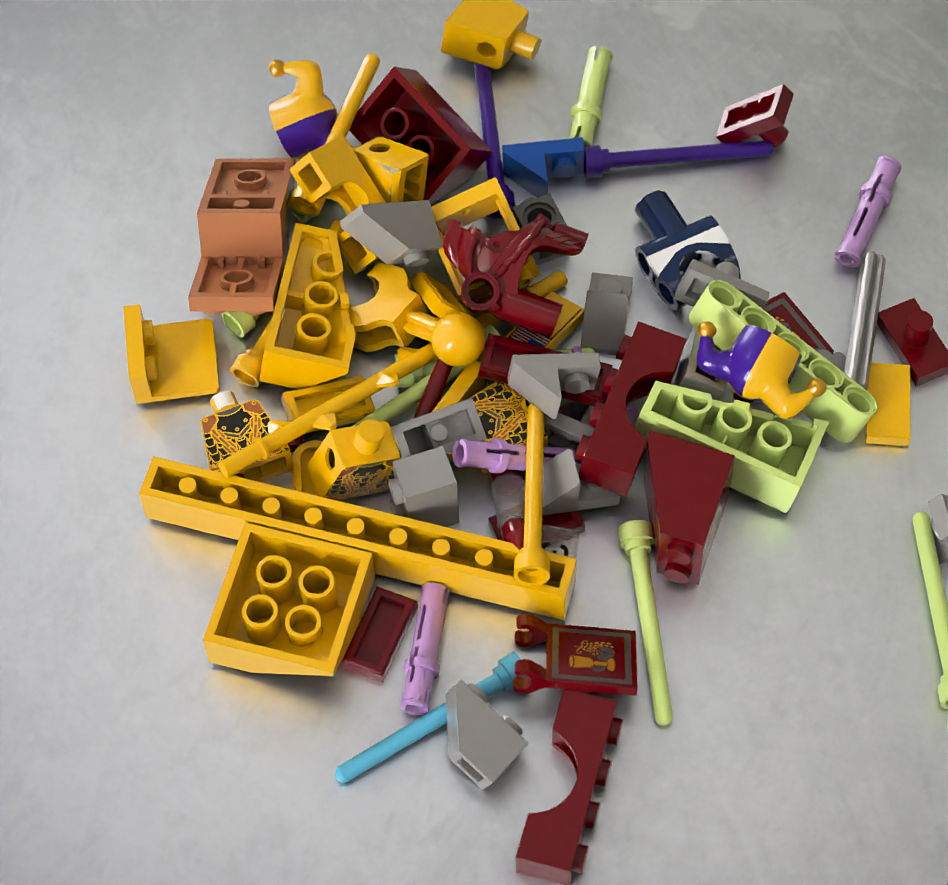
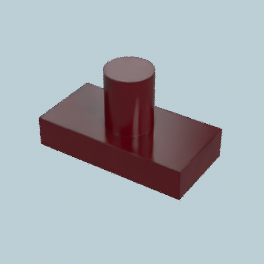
(757, 115)
(914, 340)

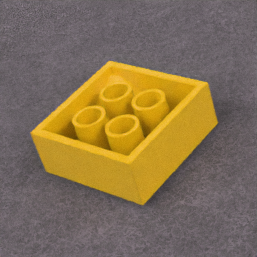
(288, 604)

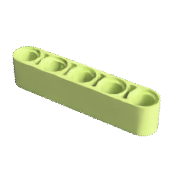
(844, 402)

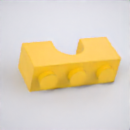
(338, 175)

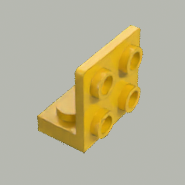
(170, 357)

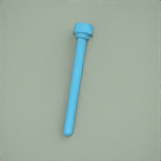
(500, 679)

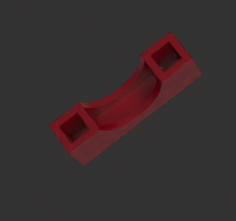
(616, 447)
(554, 838)

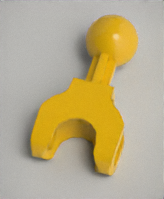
(399, 316)

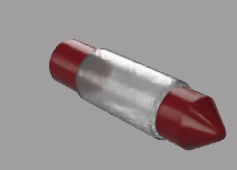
(509, 505)

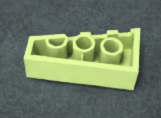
(768, 450)

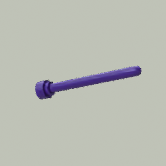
(490, 132)
(601, 160)

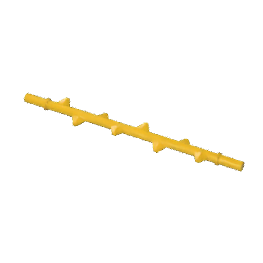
(325, 414)

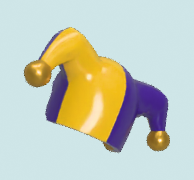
(305, 115)
(758, 368)

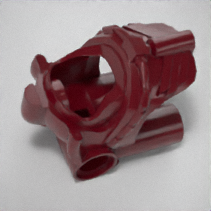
(499, 265)

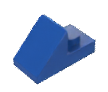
(535, 161)

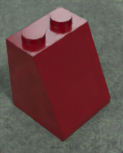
(685, 503)

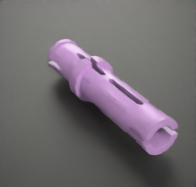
(874, 198)
(497, 455)
(422, 664)

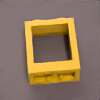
(468, 208)

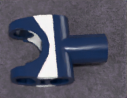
(676, 244)

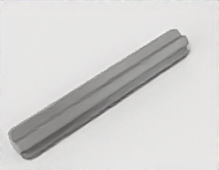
(865, 318)

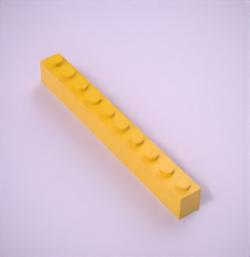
(399, 545)

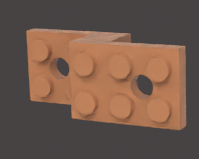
(242, 236)

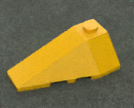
(311, 318)

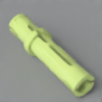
(586, 112)

